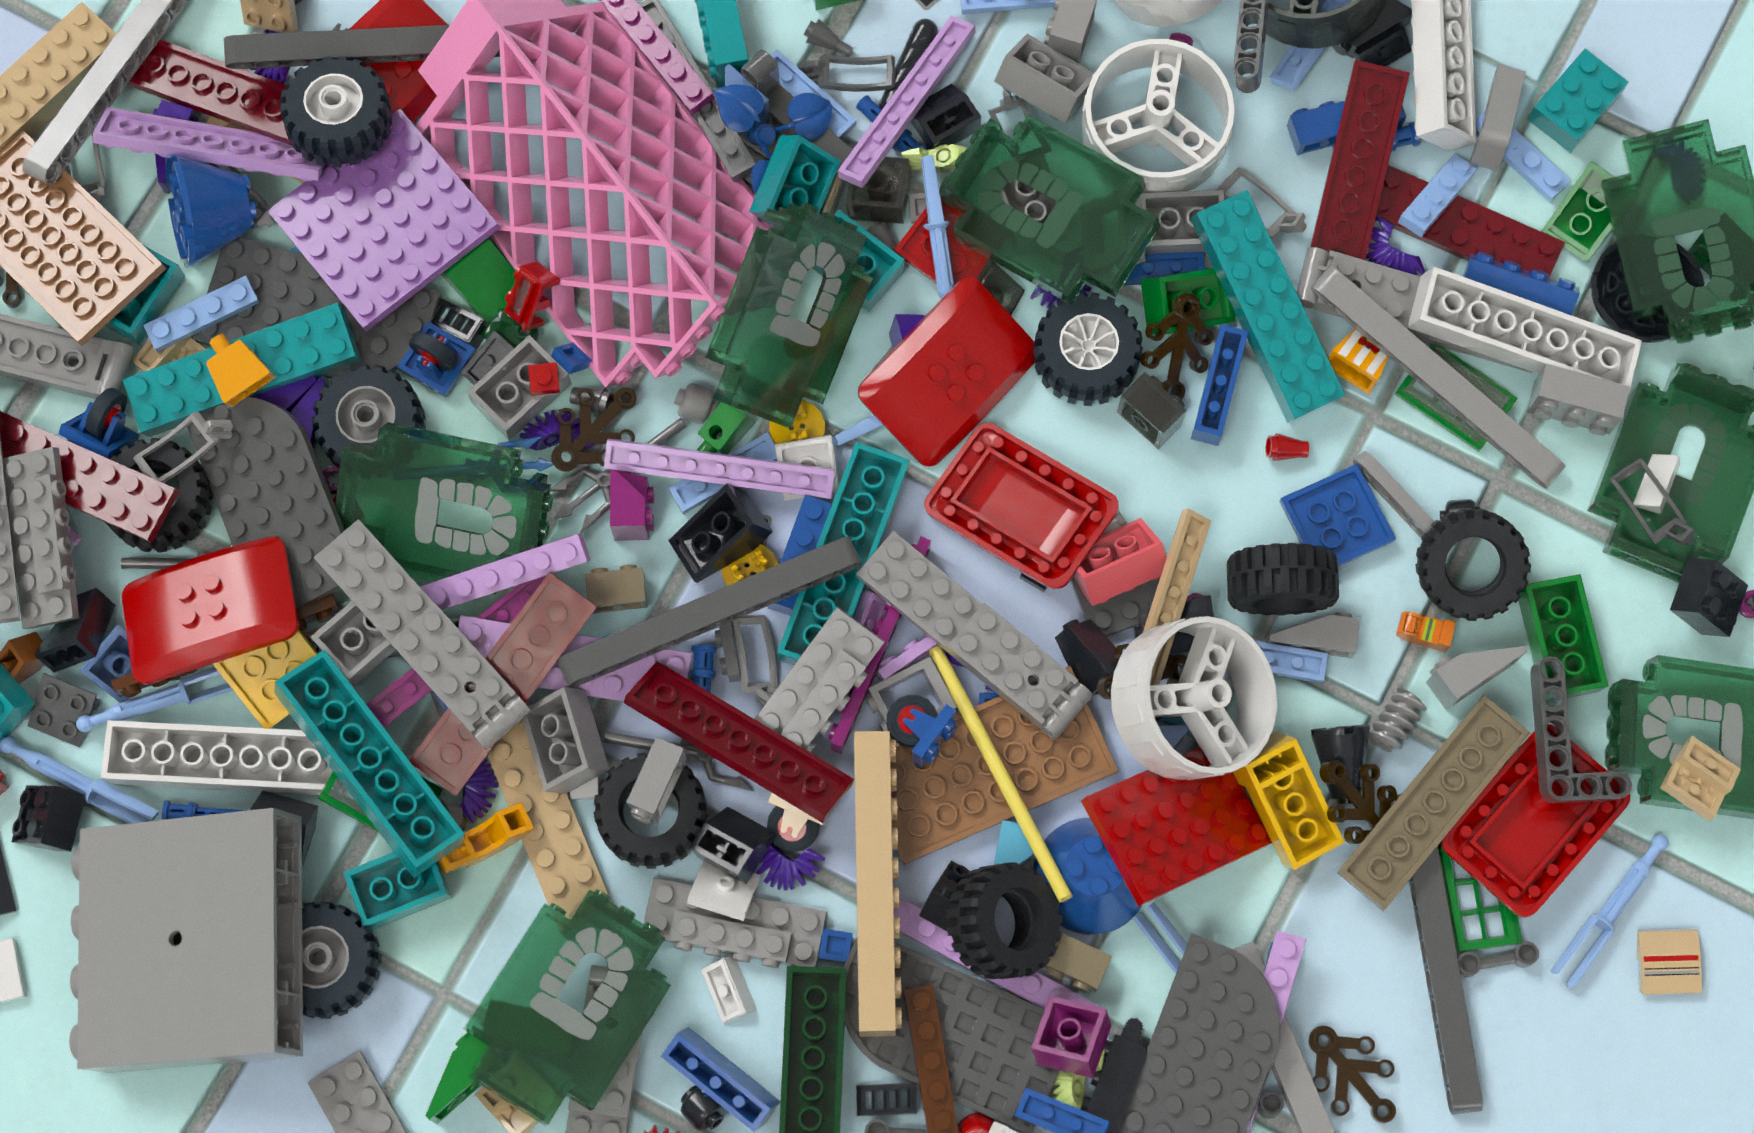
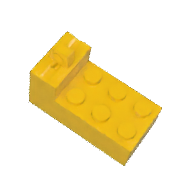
(1289, 802)

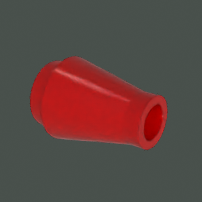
(1283, 447)

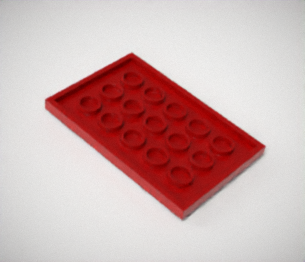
(1174, 829)

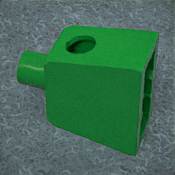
(728, 420)

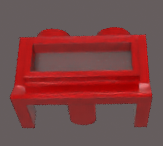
(527, 294)

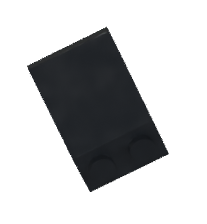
(720, 533)

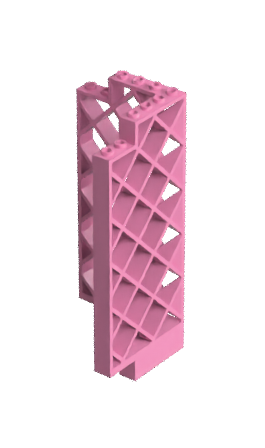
(458, 72)

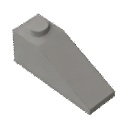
(1329, 634)

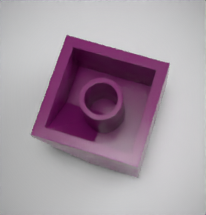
(629, 506)
(1071, 1036)

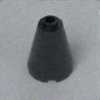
(1346, 745)

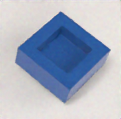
(571, 358)
(835, 945)

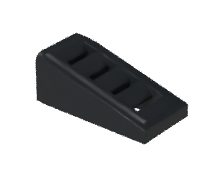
(471, 332)
(886, 1110)

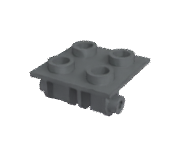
(59, 707)

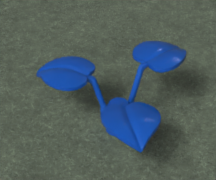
(739, 112)

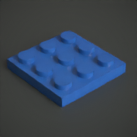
(1339, 515)

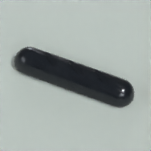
(918, 41)

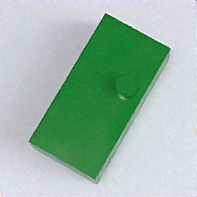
(1562, 627)

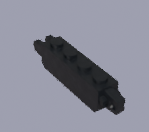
(1118, 1076)

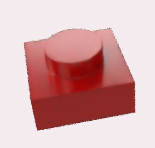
(544, 378)

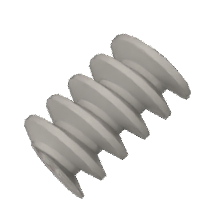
(1396, 719)

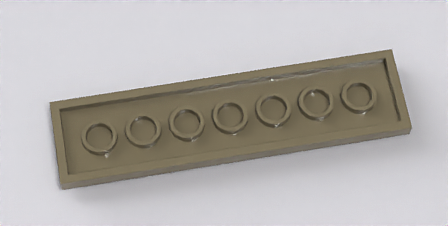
(1433, 803)

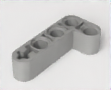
(1498, 117)

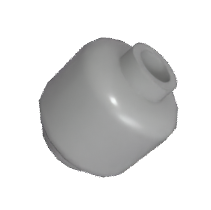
(695, 403)

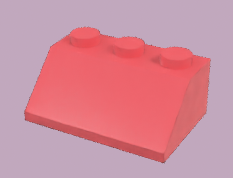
(1121, 562)

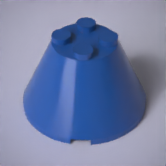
(206, 207)
(1098, 890)

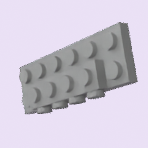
(41, 538)
(821, 680)
(769, 932)

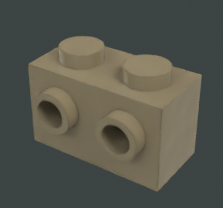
(616, 589)
(1078, 963)

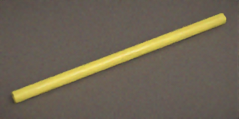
(1000, 774)

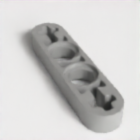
(1393, 493)

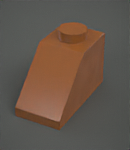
(19, 656)

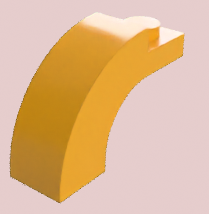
(489, 838)

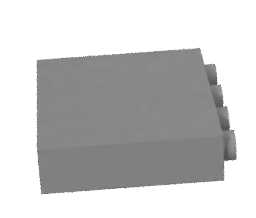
(188, 942)

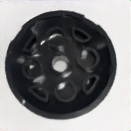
(1612, 299)

